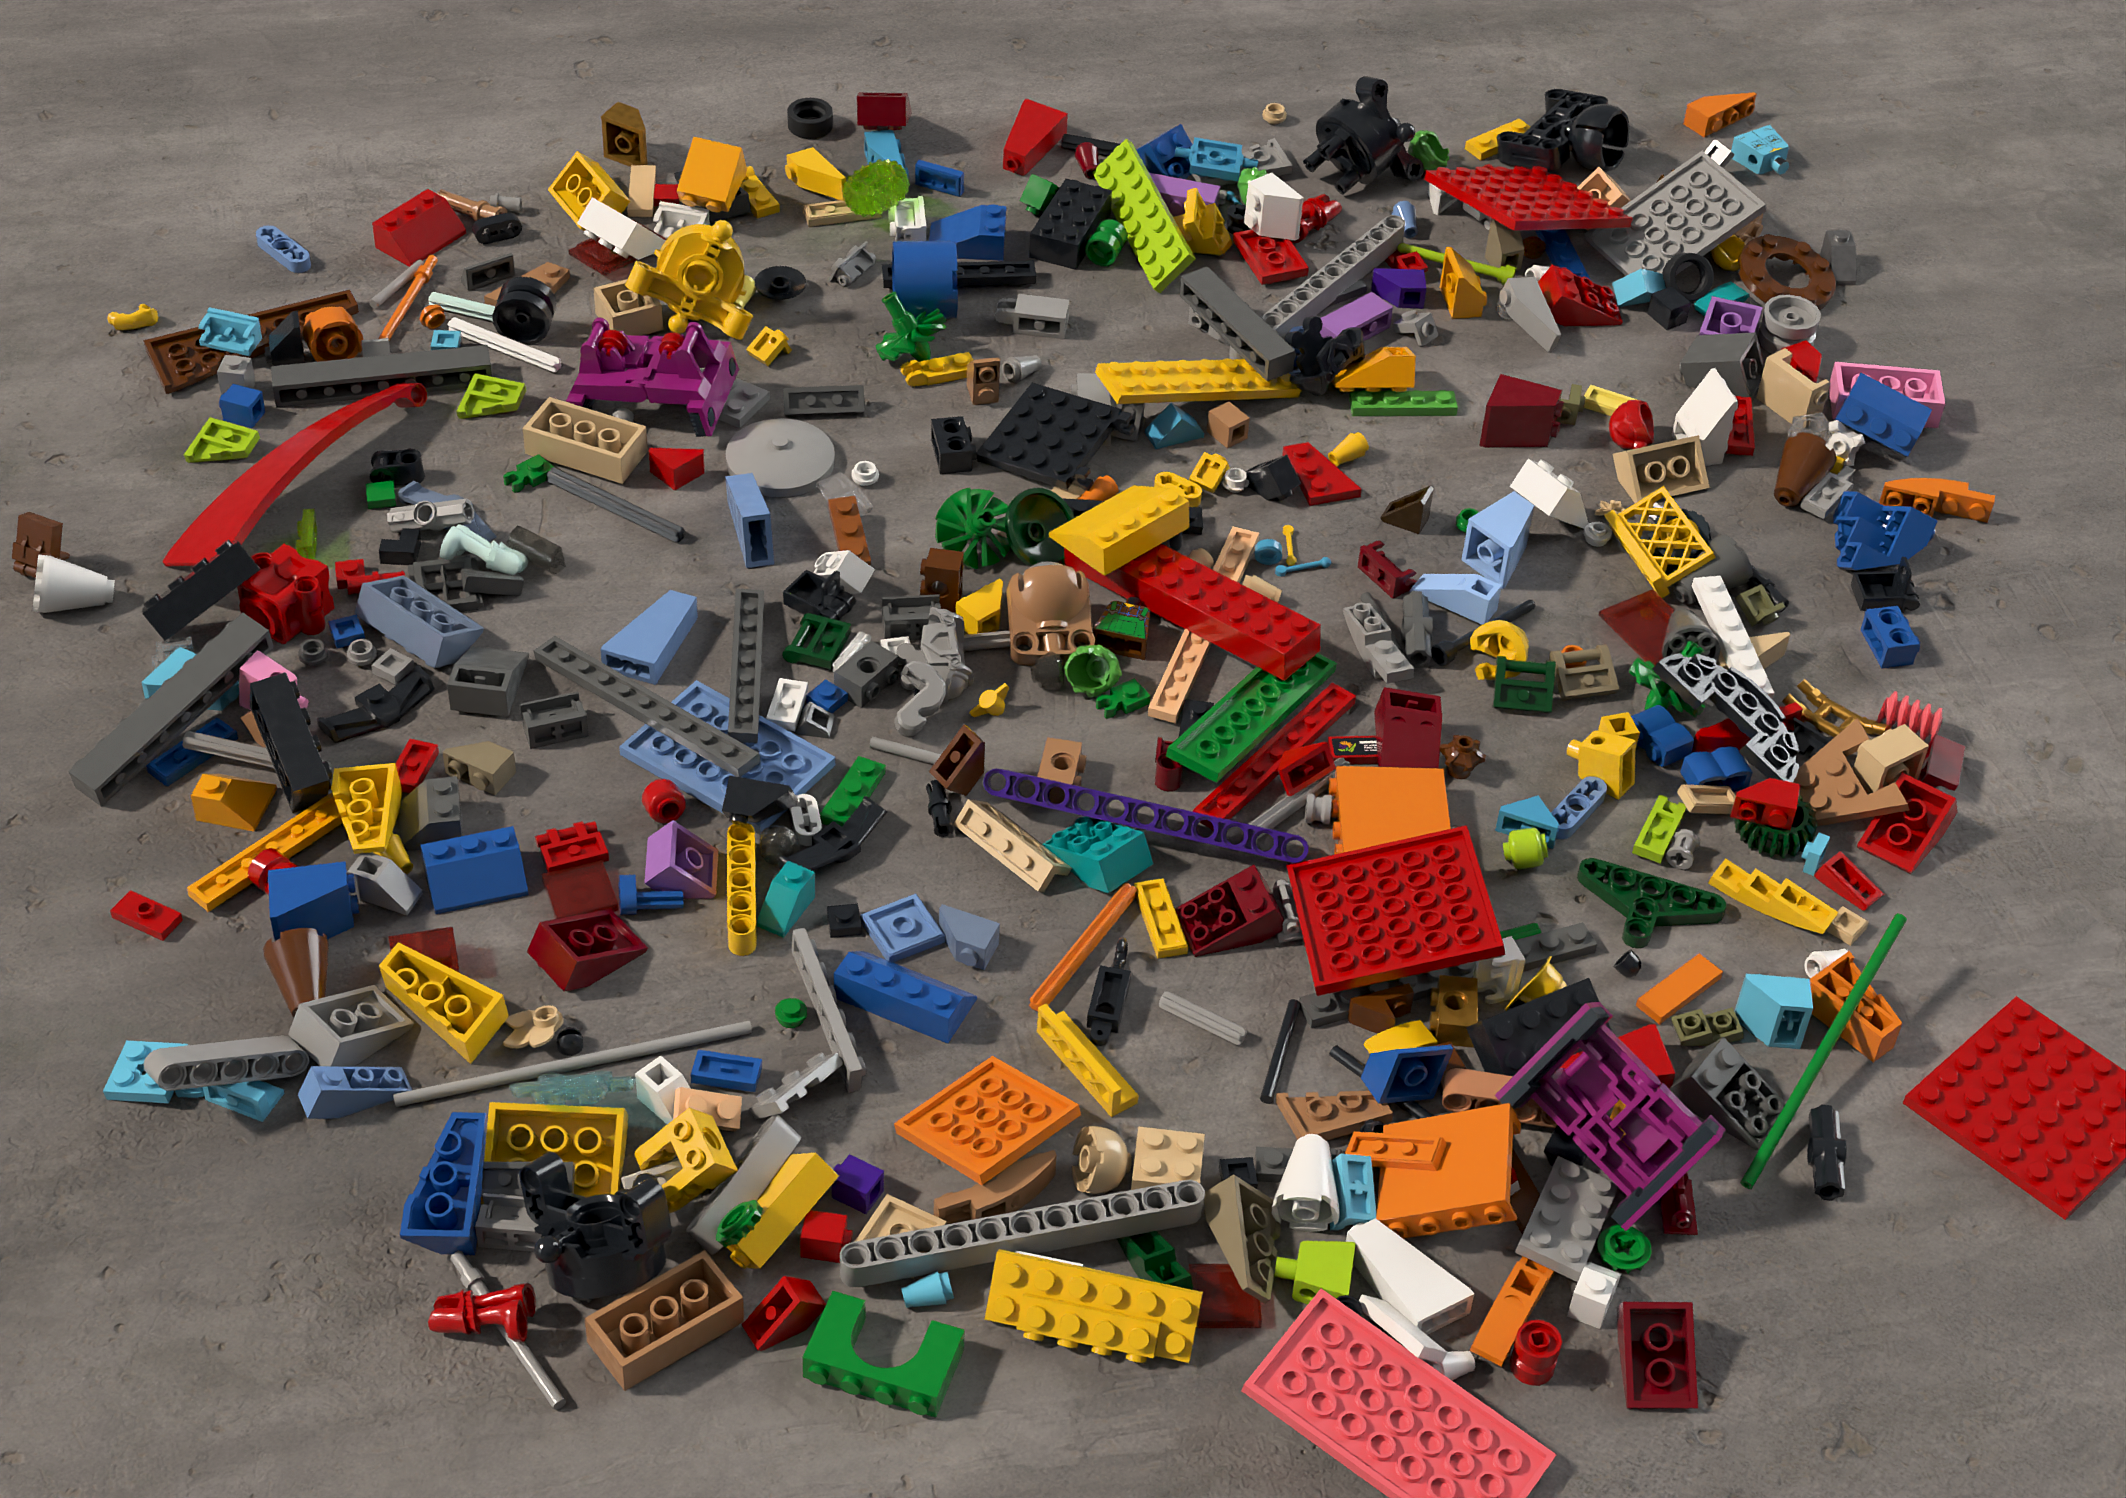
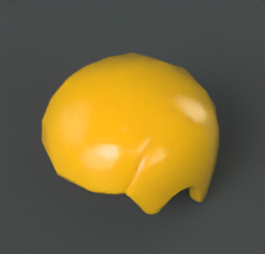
(1728, 252)

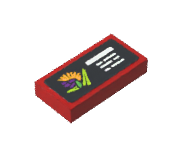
(1354, 749)

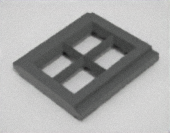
(419, 569)

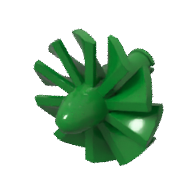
(911, 332)
(966, 521)
(1661, 692)

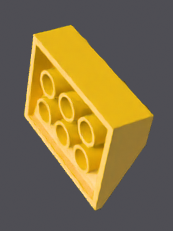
(1124, 527)
(577, 1134)

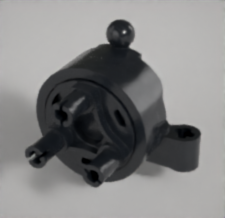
(1364, 138)

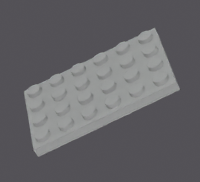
(1677, 215)

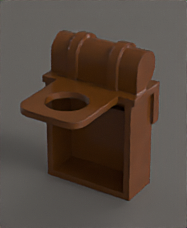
(36, 537)

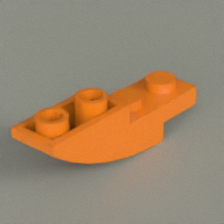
(1938, 495)
(1511, 1310)

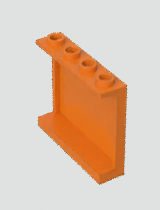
(1386, 805)
(1470, 1180)

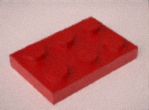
(1270, 257)

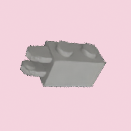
(1035, 315)

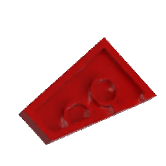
(1318, 476)

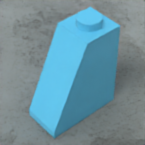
(171, 667)

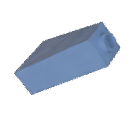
(750, 519)
(651, 639)

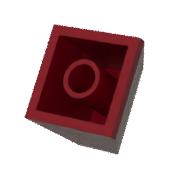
(1521, 414)

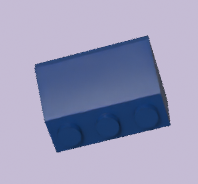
(1883, 414)
(474, 870)

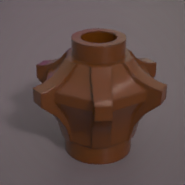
(1462, 756)

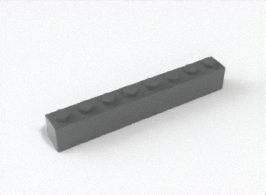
(369, 375)
(169, 710)

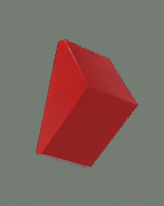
(676, 465)
(1305, 766)

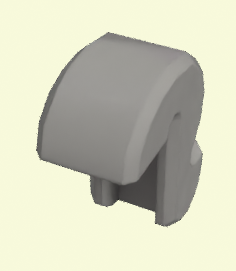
(932, 692)

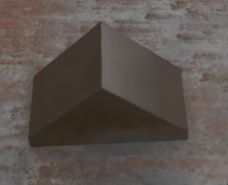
(1410, 511)

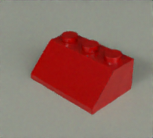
(417, 228)

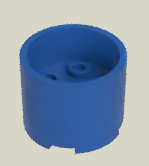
(926, 276)

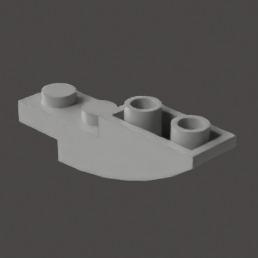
(1375, 645)

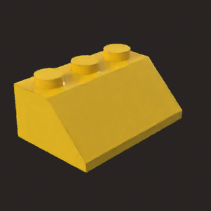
(580, 182)

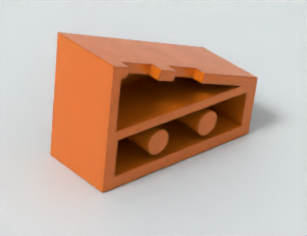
(1873, 1024)

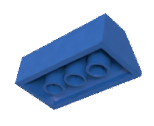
(901, 995)

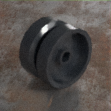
(524, 310)

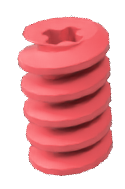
(1911, 715)

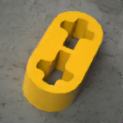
(1182, 486)

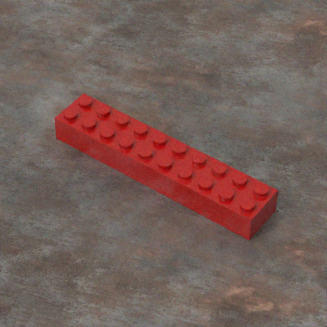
(1213, 608)

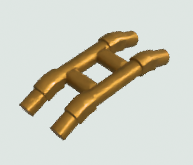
(1827, 706)

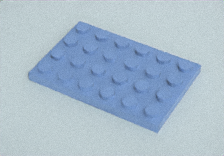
(782, 754)

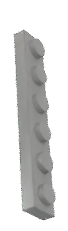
(824, 1003)

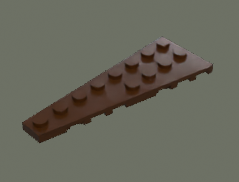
(182, 360)

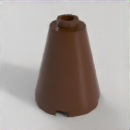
(1802, 467)
(299, 965)

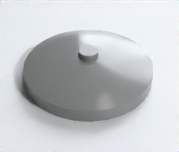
(782, 455)

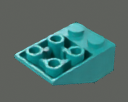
(1101, 852)

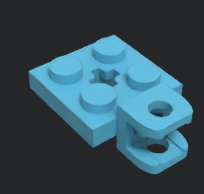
(129, 1084)

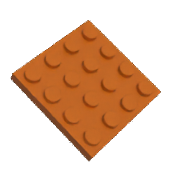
(987, 1120)

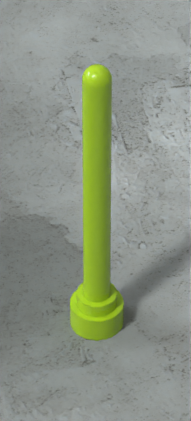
(1501, 273)

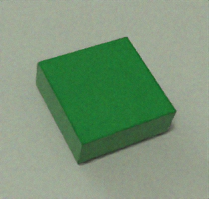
(380, 494)

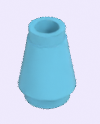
(929, 1290)

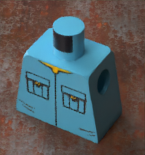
(1761, 151)

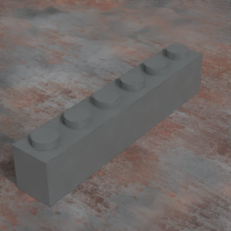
(1237, 323)

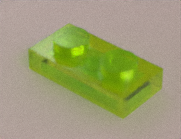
(308, 533)

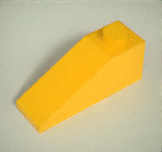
(813, 172)

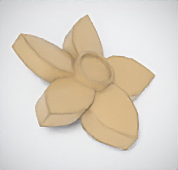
(1606, 507)

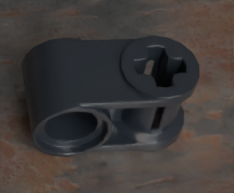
(398, 466)

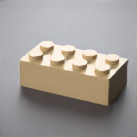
(585, 440)

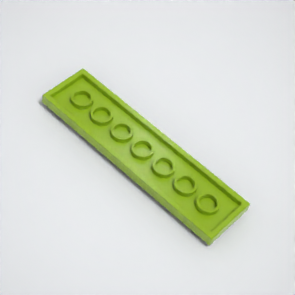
(1145, 216)

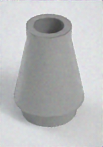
(1018, 368)

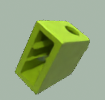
(1318, 1266)

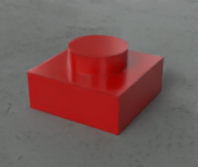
(348, 568)

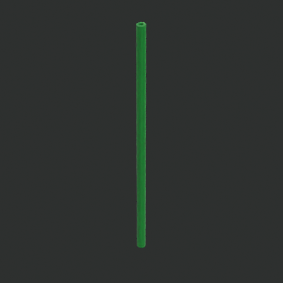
(1823, 1052)

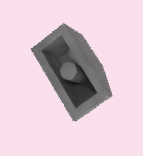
(1840, 252)

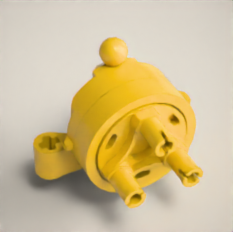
(698, 278)

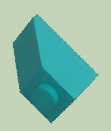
(787, 899)

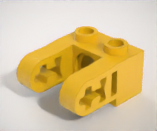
(701, 1152)

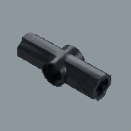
(1826, 1152)

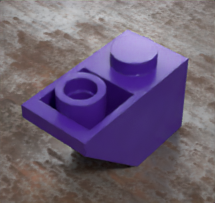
(1400, 287)

